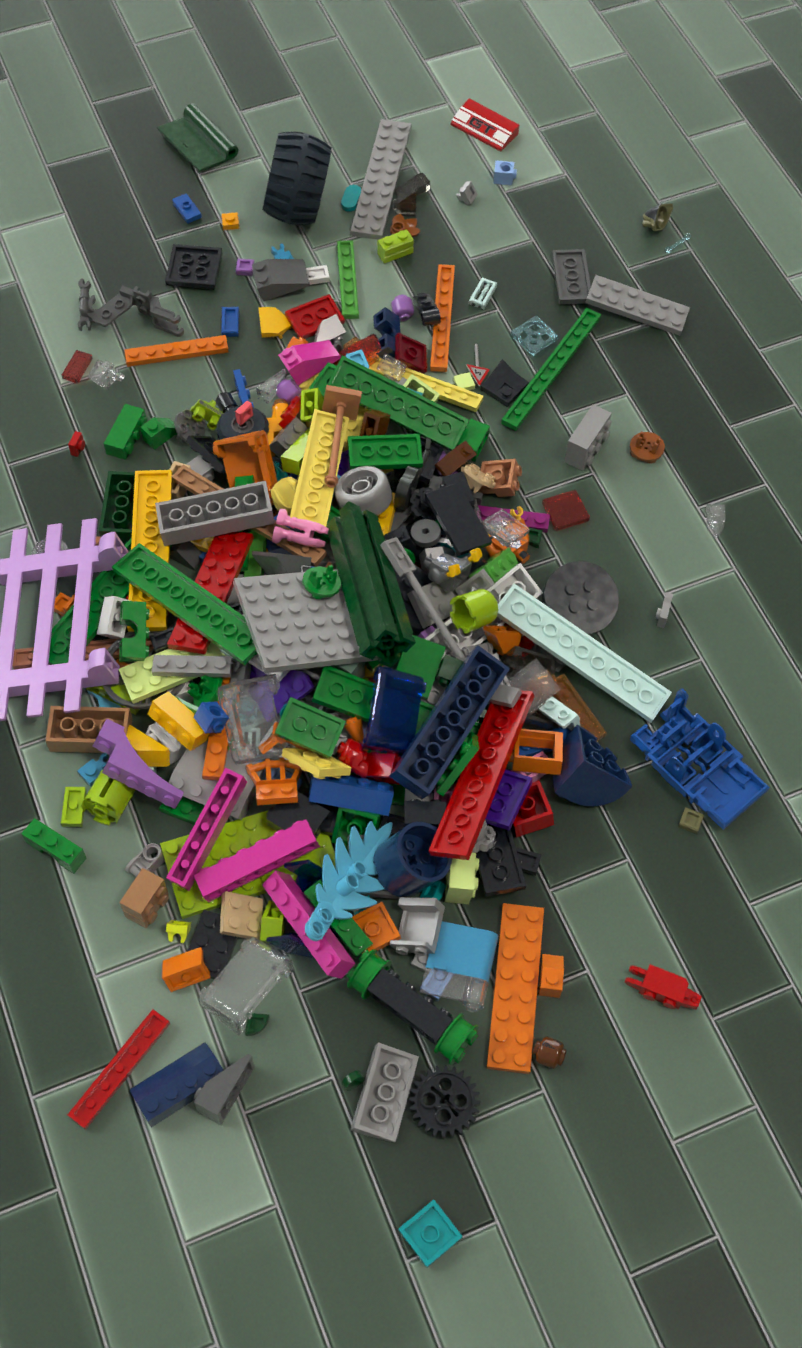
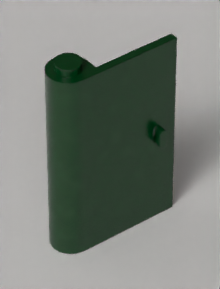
(199, 139)

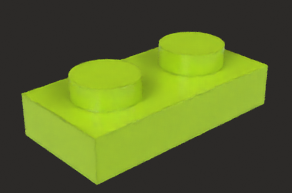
(72, 811)

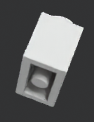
(110, 618)

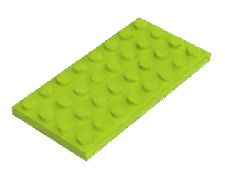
(234, 837)

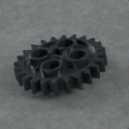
(459, 1089)

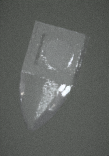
(715, 519)

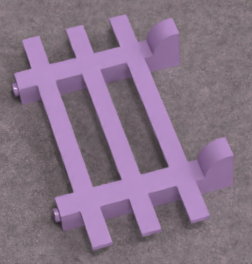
(47, 567)

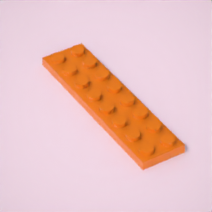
(515, 989)

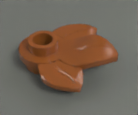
(401, 224)

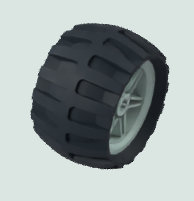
(297, 178)

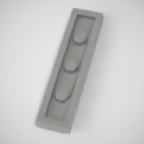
(192, 665)

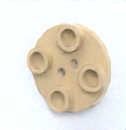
(478, 478)

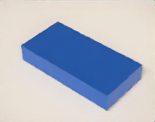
(230, 321)

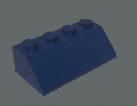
(175, 1084)

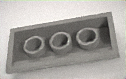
(384, 1093)

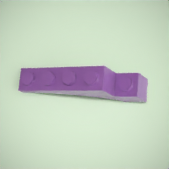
(129, 768)

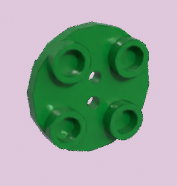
(321, 582)
(205, 690)

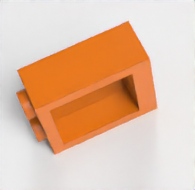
(538, 739)

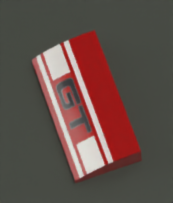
(485, 125)

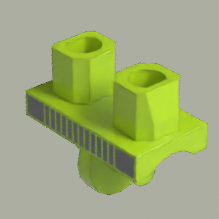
(206, 411)

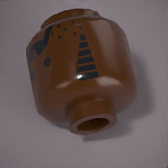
(550, 1052)

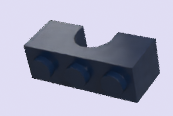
(389, 326)

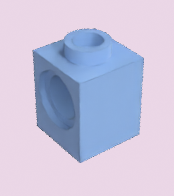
(504, 173)

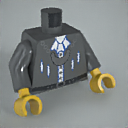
(450, 570)

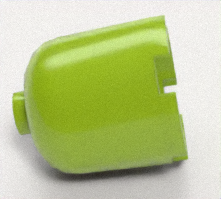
(473, 610)

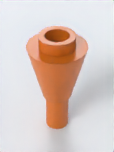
(355, 729)

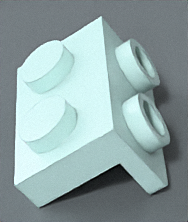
(560, 714)

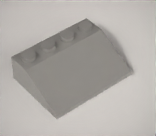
(188, 778)

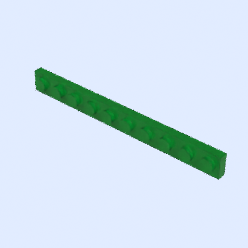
(550, 369)

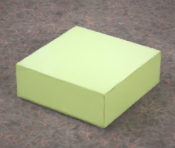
(464, 381)

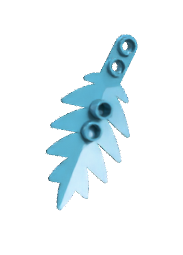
(349, 879)

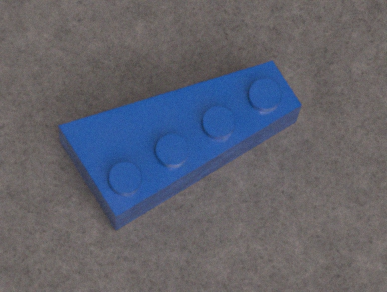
(352, 793)

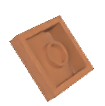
(505, 474)

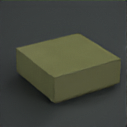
(691, 820)

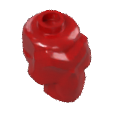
(353, 755)

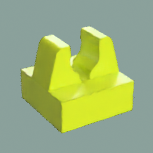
(179, 927)

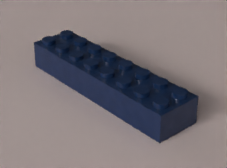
(449, 722)

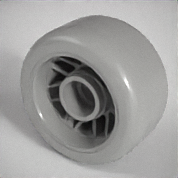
(364, 487)

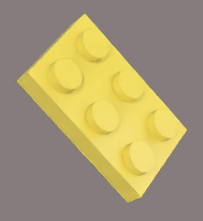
(316, 764)

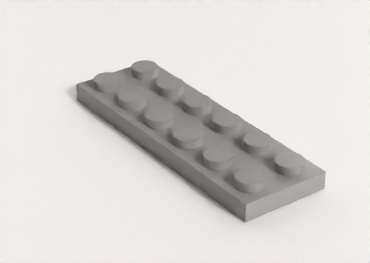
(637, 305)

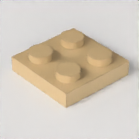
(241, 915)

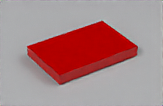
(308, 316)

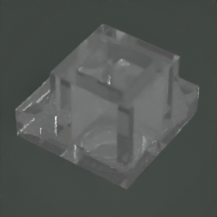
(391, 368)
(105, 374)

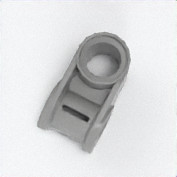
(143, 861)

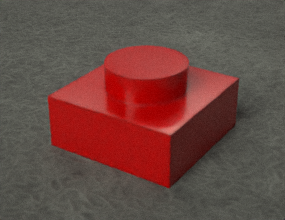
(76, 444)

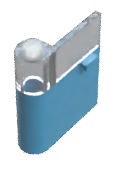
(461, 965)

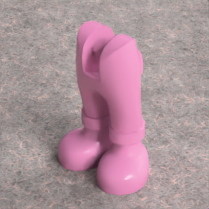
(301, 538)

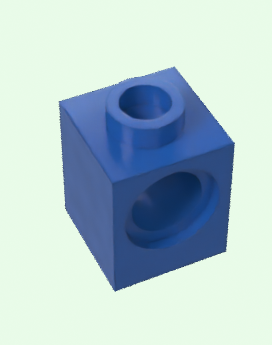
(211, 717)

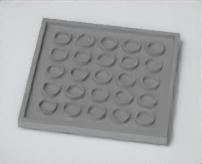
(293, 627)

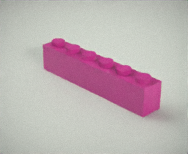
(207, 829)
(256, 861)
(297, 910)

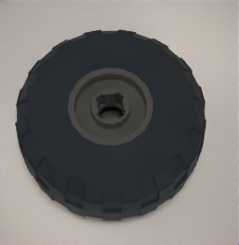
(228, 426)

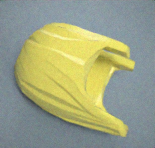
(284, 493)

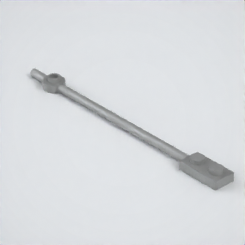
(405, 567)

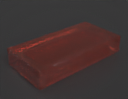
(77, 366)

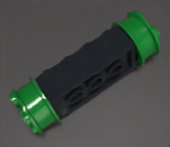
(376, 979)

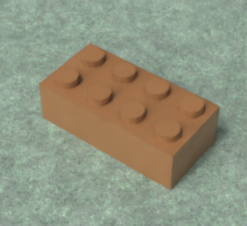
(80, 729)

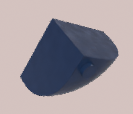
(589, 771)

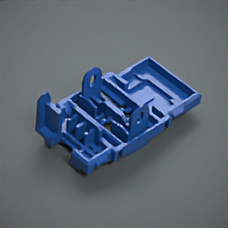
(722, 790)

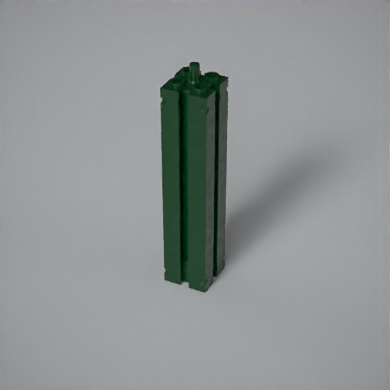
(369, 585)

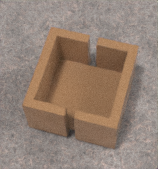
(144, 898)

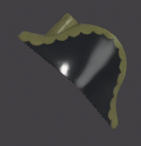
(657, 216)

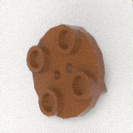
(641, 442)

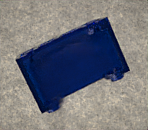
(393, 710)

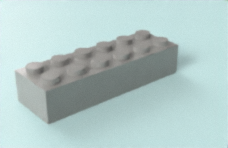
(214, 513)

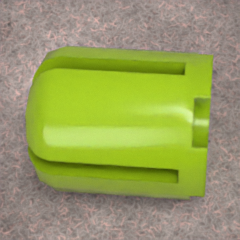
(107, 799)

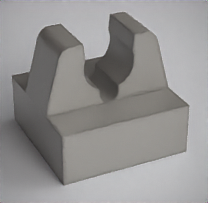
(467, 193)

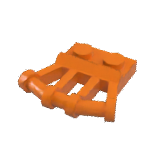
(277, 790)

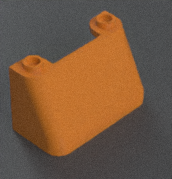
(247, 456)

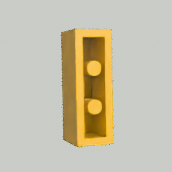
(177, 721)

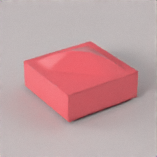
(244, 412)

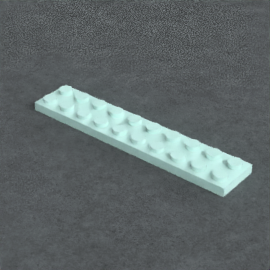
(582, 653)

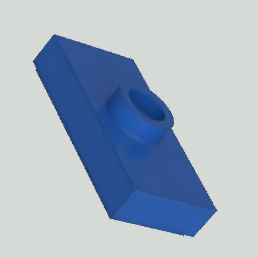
(186, 208)

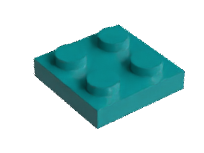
(430, 1233)

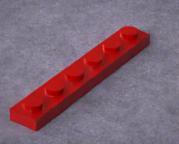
(118, 1069)

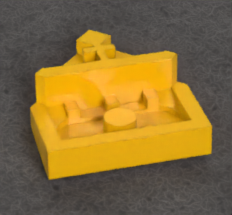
(273, 322)

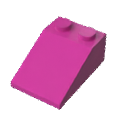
(308, 359)

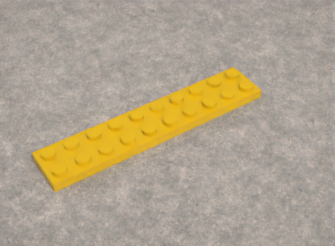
(150, 488)

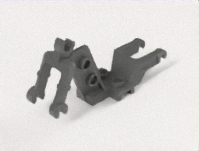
(120, 304)

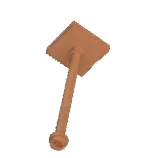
(342, 403)

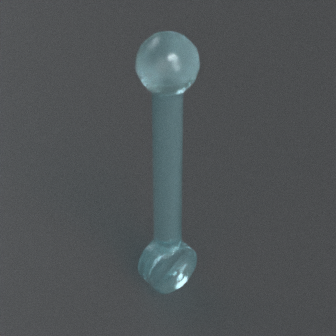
(668, 249)

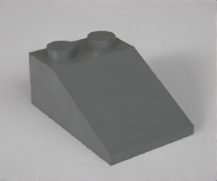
(279, 277)
(223, 1089)

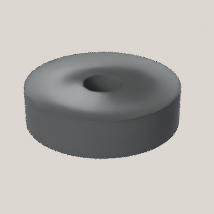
(425, 526)

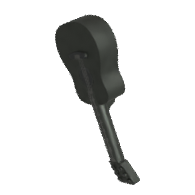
(409, 481)

